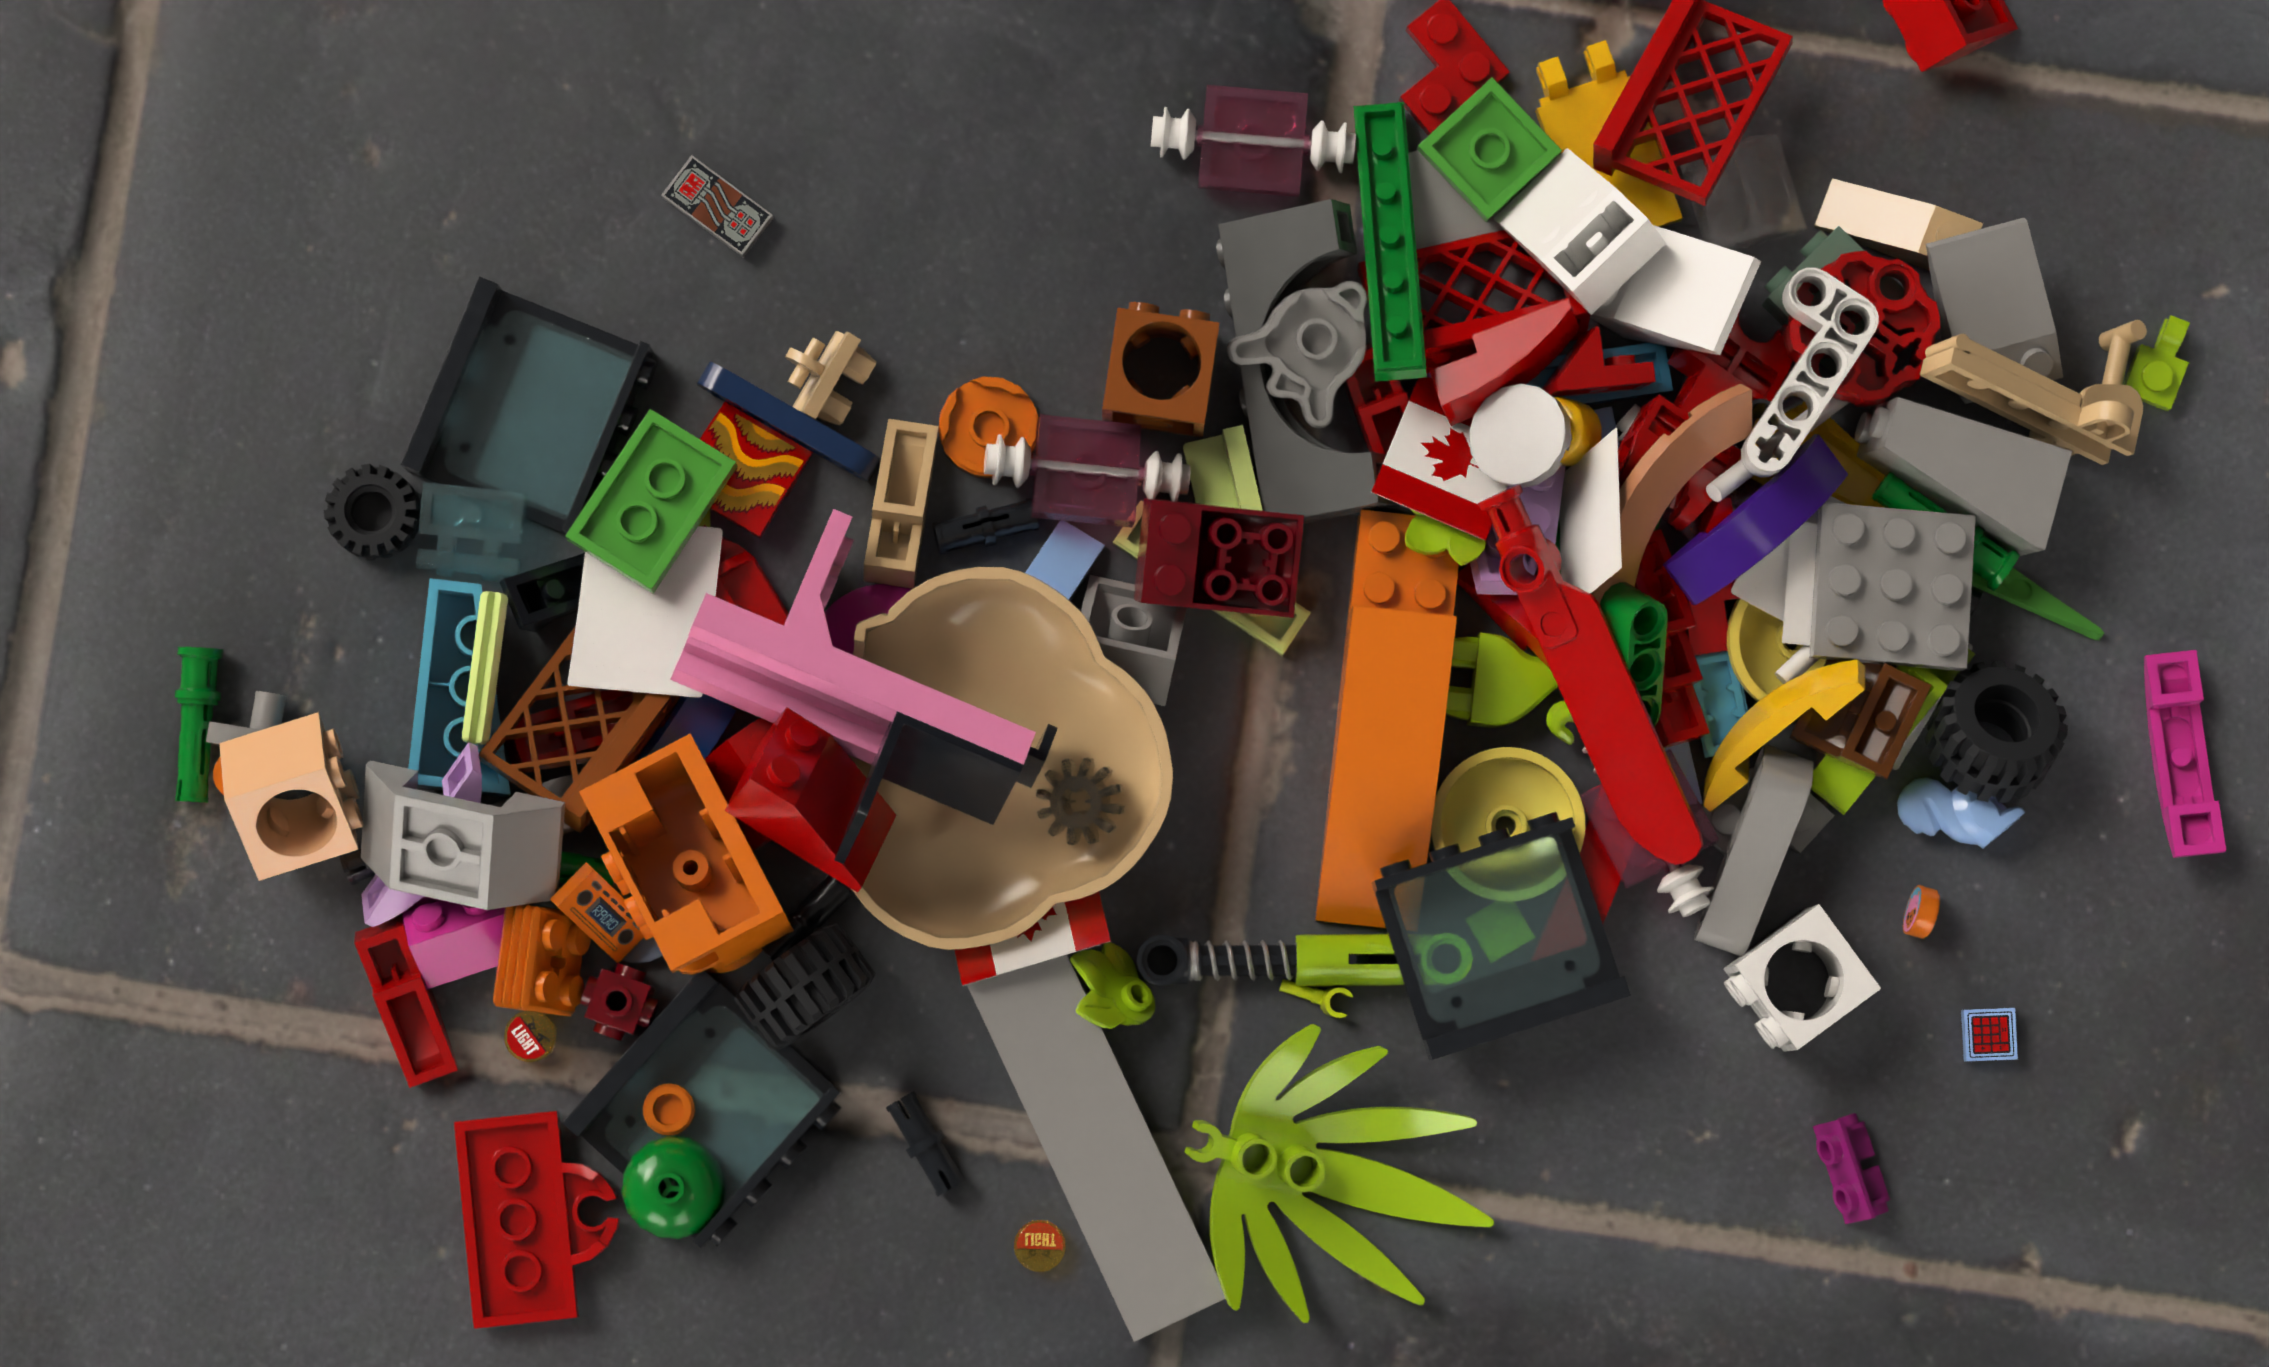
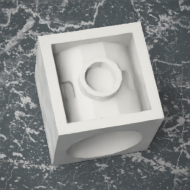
(1845, 989)

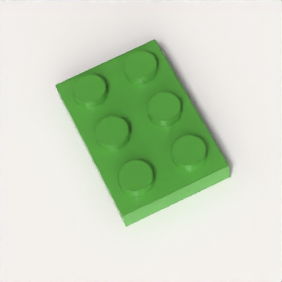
(651, 501)

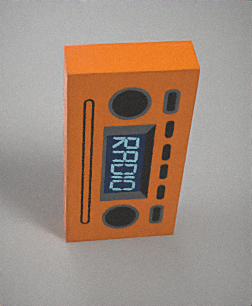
(598, 912)

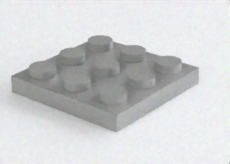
(1892, 586)

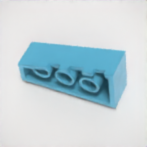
(444, 687)

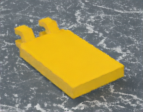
(1577, 116)

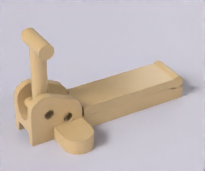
(2085, 423)

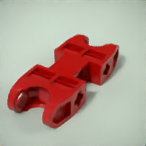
(1742, 361)

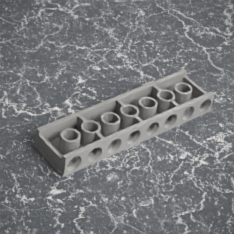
(1098, 1146)

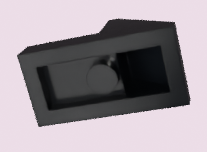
(544, 593)

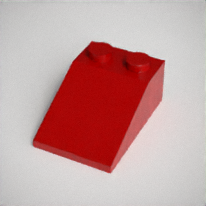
(803, 796)

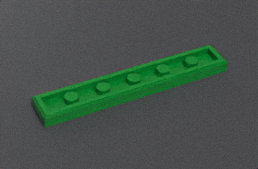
(1389, 242)

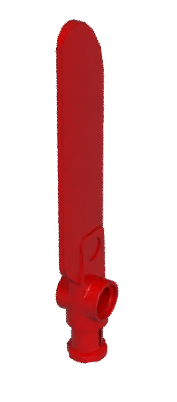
(1595, 687)

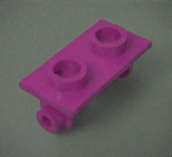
(1856, 1191)

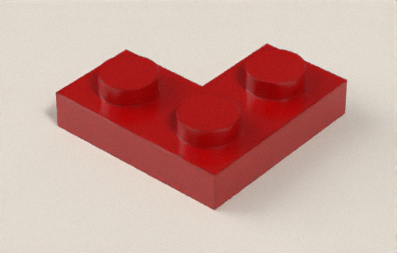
(1460, 61)

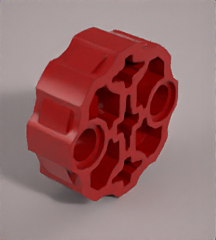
(1912, 311)

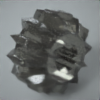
(1084, 820)

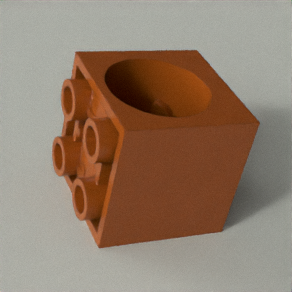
(1188, 407)

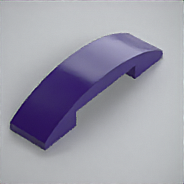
(1758, 524)

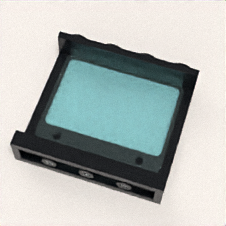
(529, 405)
(1498, 936)
(746, 1097)

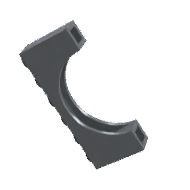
(1264, 263)

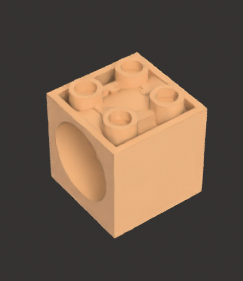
(294, 832)

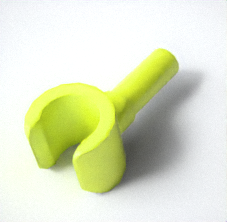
(1316, 996)

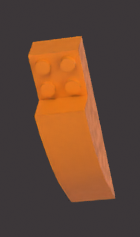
(1386, 716)

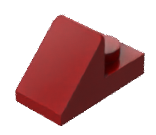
(1584, 370)

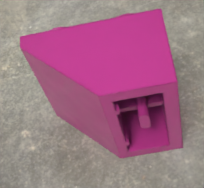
(452, 939)

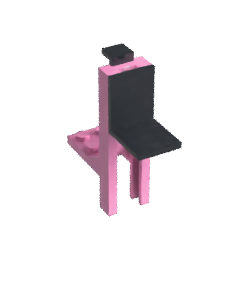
(873, 714)

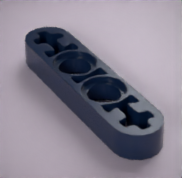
(789, 421)

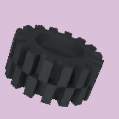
(347, 493)

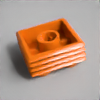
(540, 961)

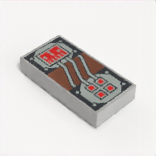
(717, 206)

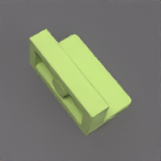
(1223, 470)

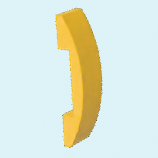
(1822, 689)

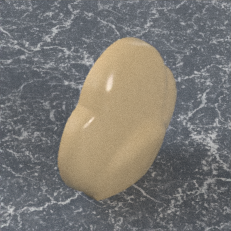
(1035, 662)

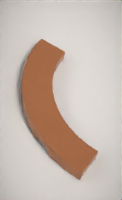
(1669, 466)

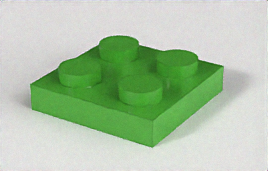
(1489, 149)

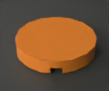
(976, 417)

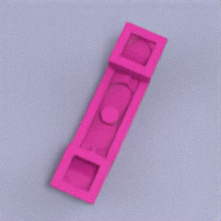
(2181, 755)

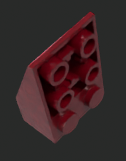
(1218, 558)

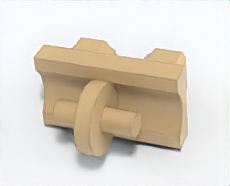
(839, 358)

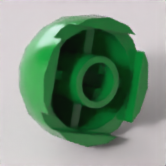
(699, 1189)

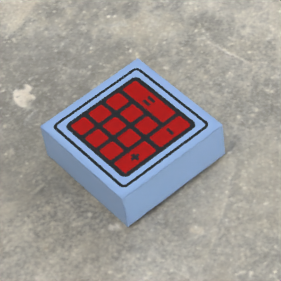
(1989, 1034)

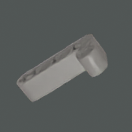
(1756, 849)

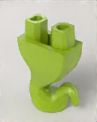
(1503, 685)

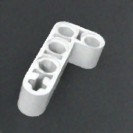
(1802, 380)

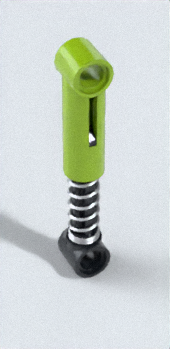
(1312, 960)

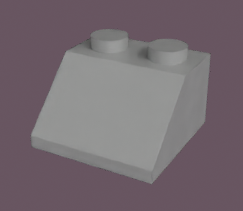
(1135, 634)

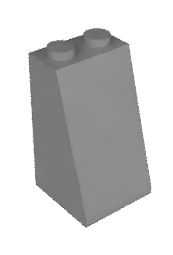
(1969, 469)

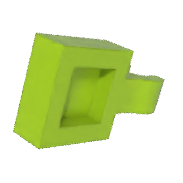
(2156, 370)

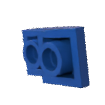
(702, 717)

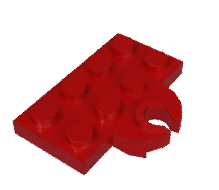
(525, 1218)

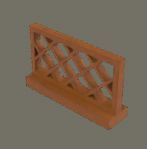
(616, 752)

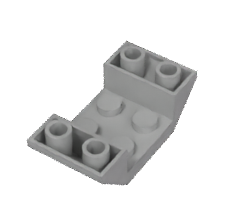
(460, 846)

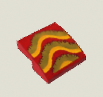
(765, 471)

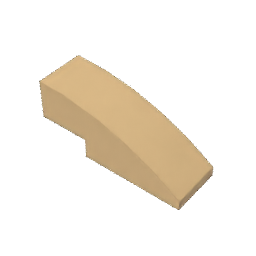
(900, 503)

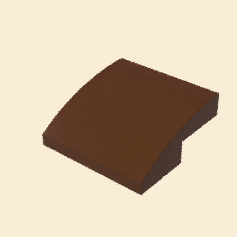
(1872, 725)

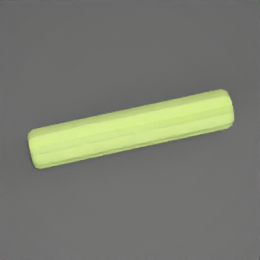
(484, 667)

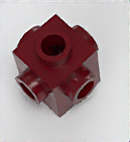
(639, 1007)

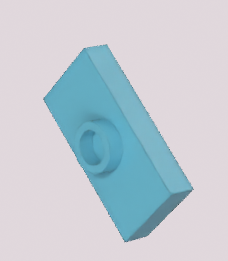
(1719, 697)

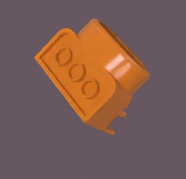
(684, 862)

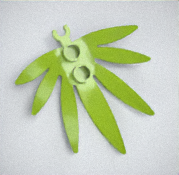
(1278, 1160)

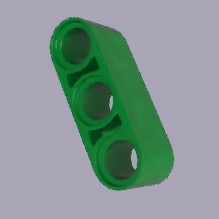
(1641, 633)

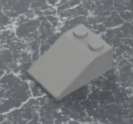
(1996, 295)

